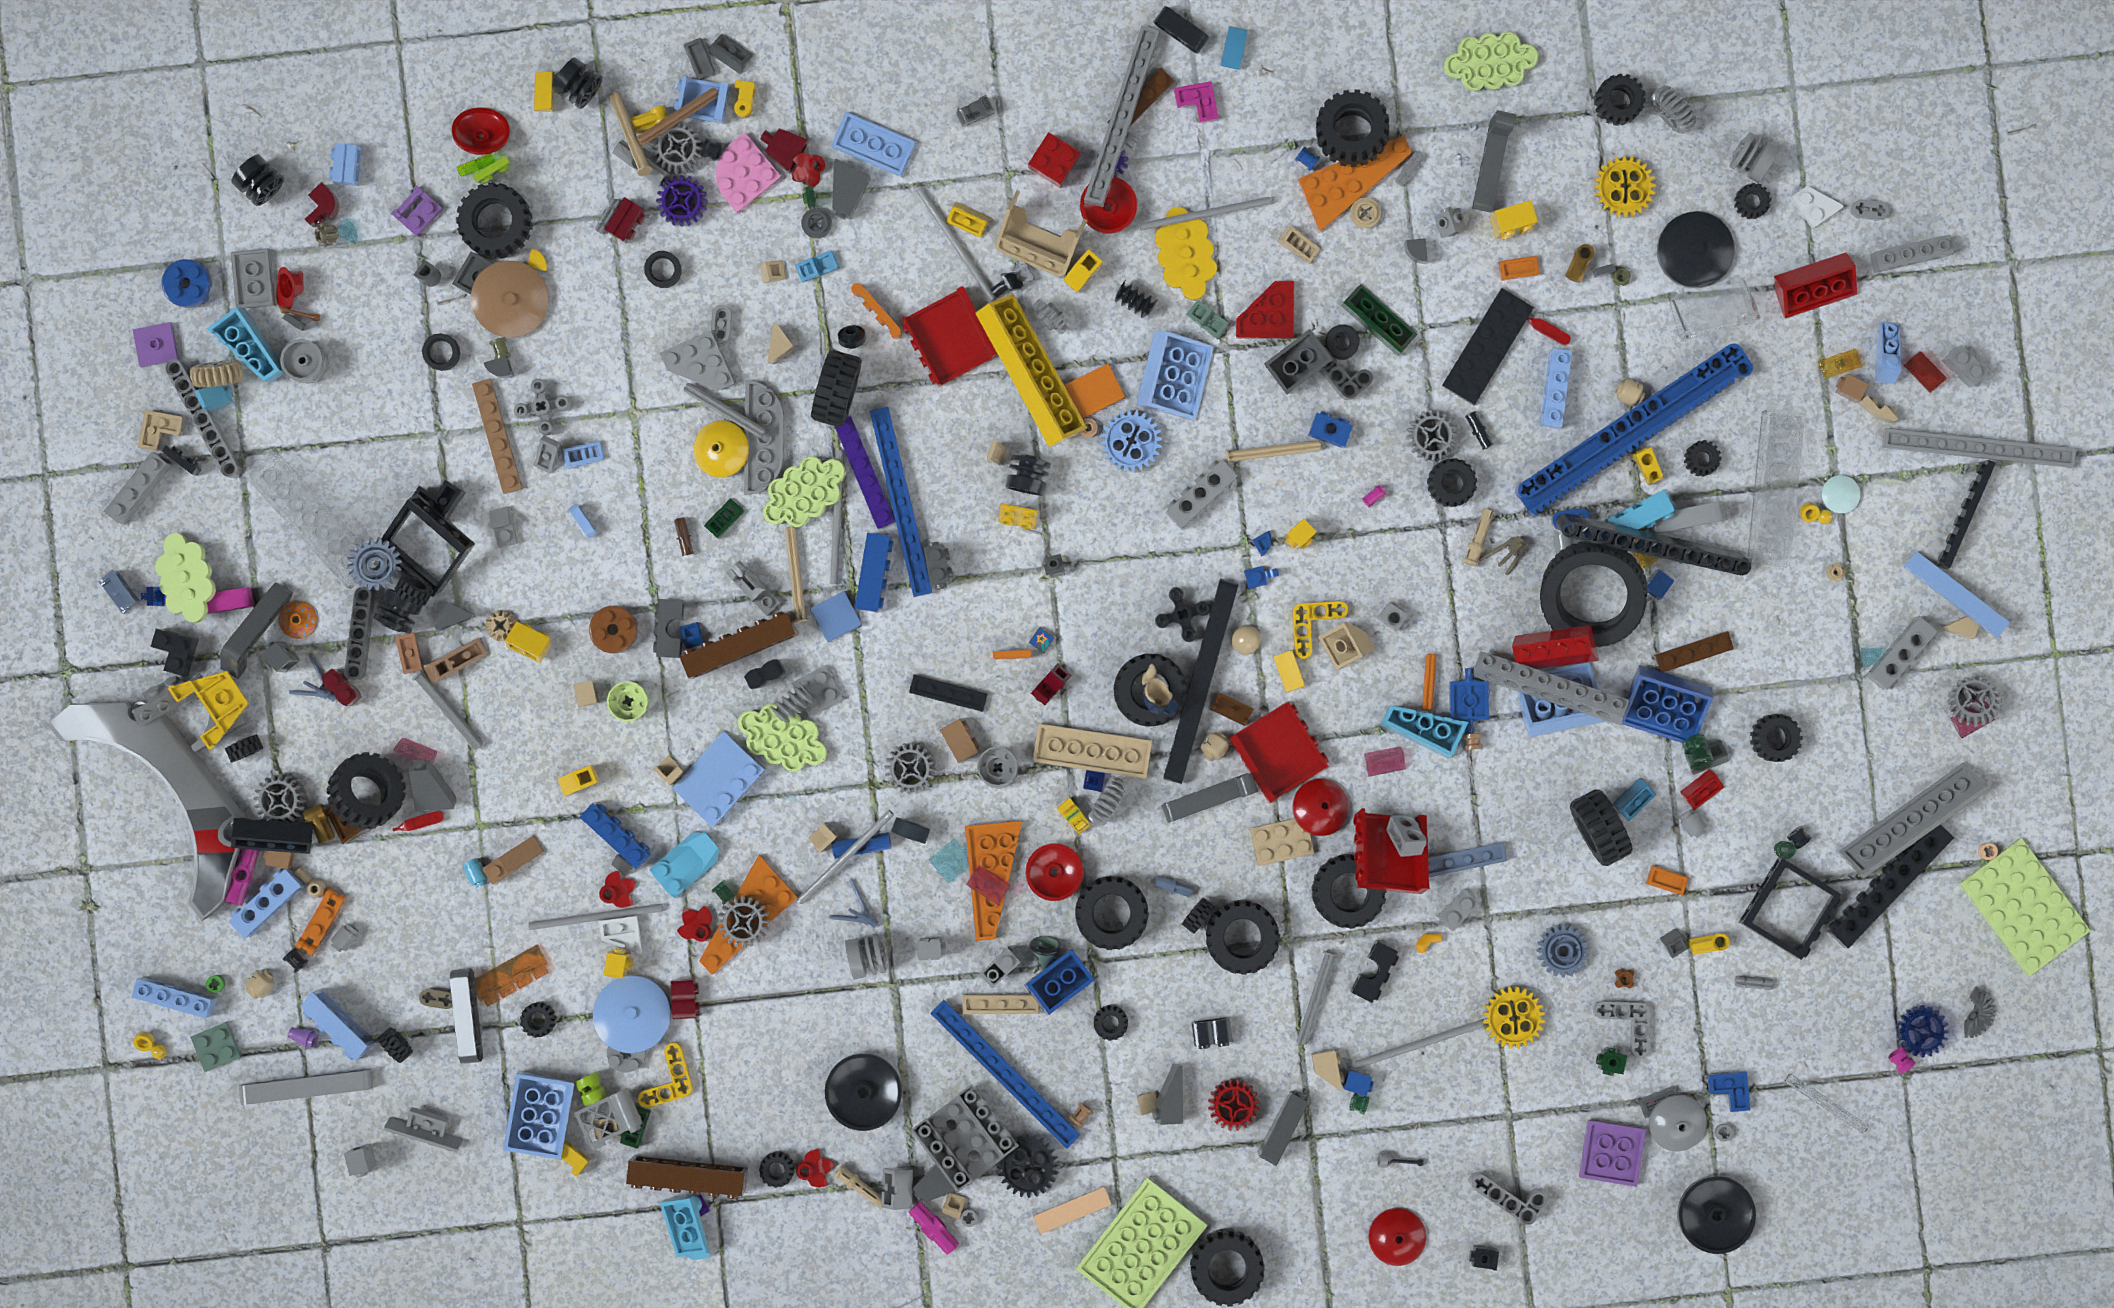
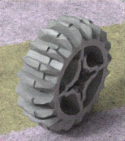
(1673, 109)
(687, 161)
(1439, 440)
(1982, 713)
(899, 759)
(285, 793)
(1107, 801)
(749, 929)

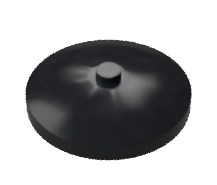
(1695, 249)
(863, 1091)
(1716, 1214)

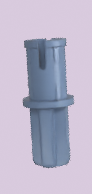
(1173, 886)

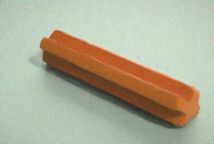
(1429, 682)

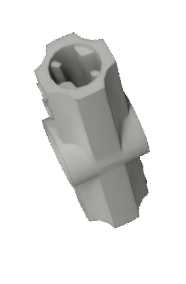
(657, 176)

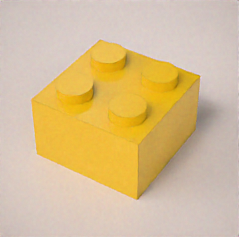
(1513, 219)

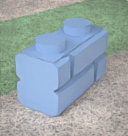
(346, 164)

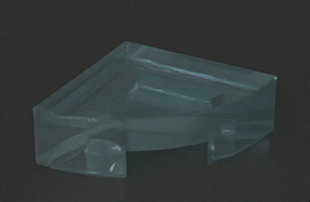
(348, 231)
(1869, 656)

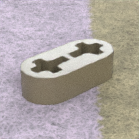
(438, 994)

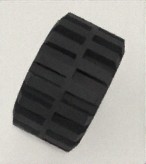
(1627, 85)
(1463, 470)
(1792, 737)

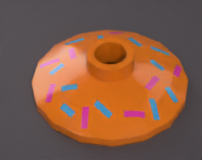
(306, 623)

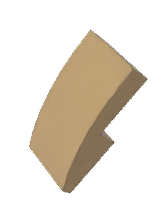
(1883, 413)

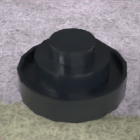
(851, 336)

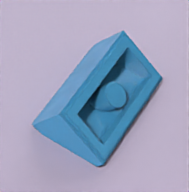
(1634, 799)

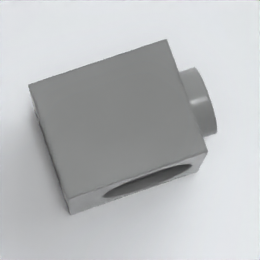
(1385, 613)

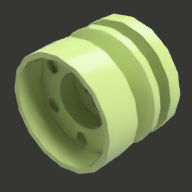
(624, 711)

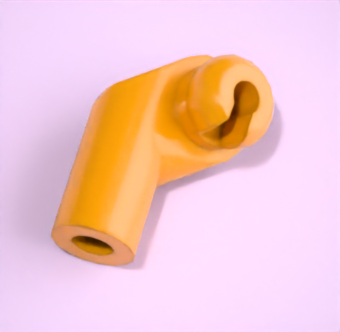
(1425, 940)

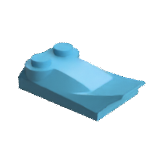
(686, 863)
(685, 1226)

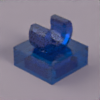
(153, 596)
(1093, 780)

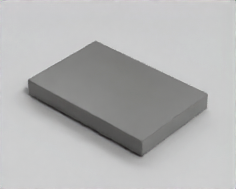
(253, 278)

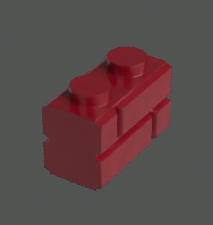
(625, 220)

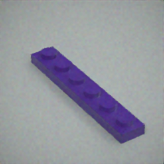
(865, 474)

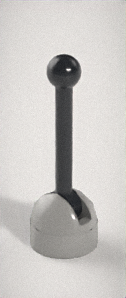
(1384, 1160)

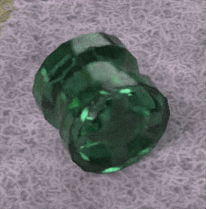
(1359, 1103)

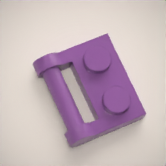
(421, 215)

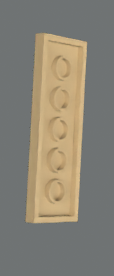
(1092, 751)

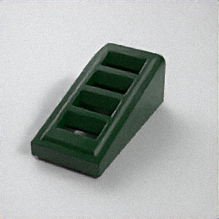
(718, 534)
(636, 1144)

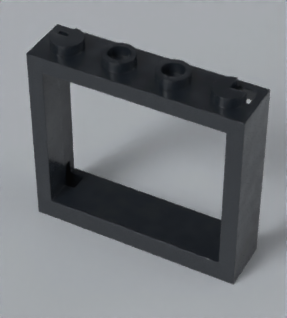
(442, 527)
(1762, 894)

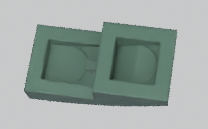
(1207, 319)

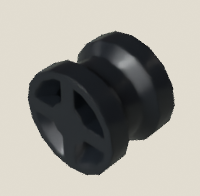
(711, 149)
(1799, 837)

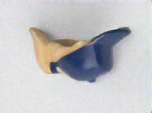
(1156, 694)

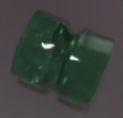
(1697, 752)

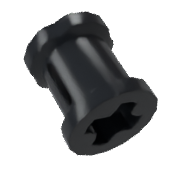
(289, 958)

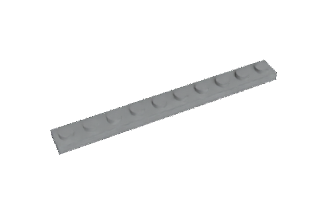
(1122, 116)
(1979, 448)

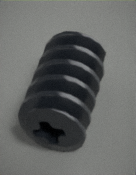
(1135, 300)

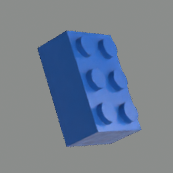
(1059, 982)

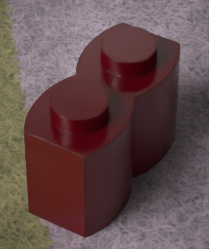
(338, 683)
(684, 998)

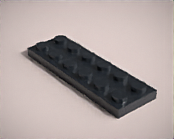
(1487, 346)

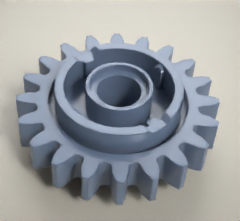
(378, 574)
(1574, 954)

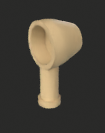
(321, 885)

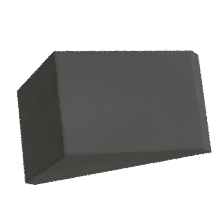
(452, 615)

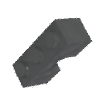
(667, 612)

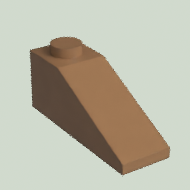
(455, 660)
(512, 860)

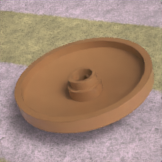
(509, 299)

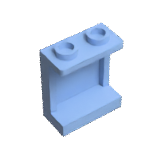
(692, 88)

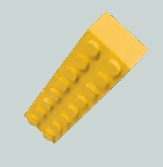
(1031, 370)

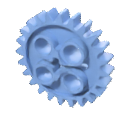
(1146, 448)

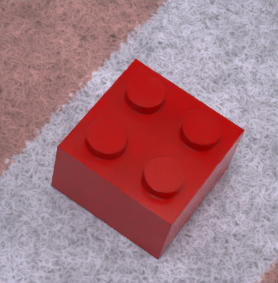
(1054, 160)

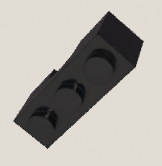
(1370, 987)

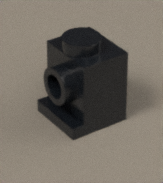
(1479, 1251)

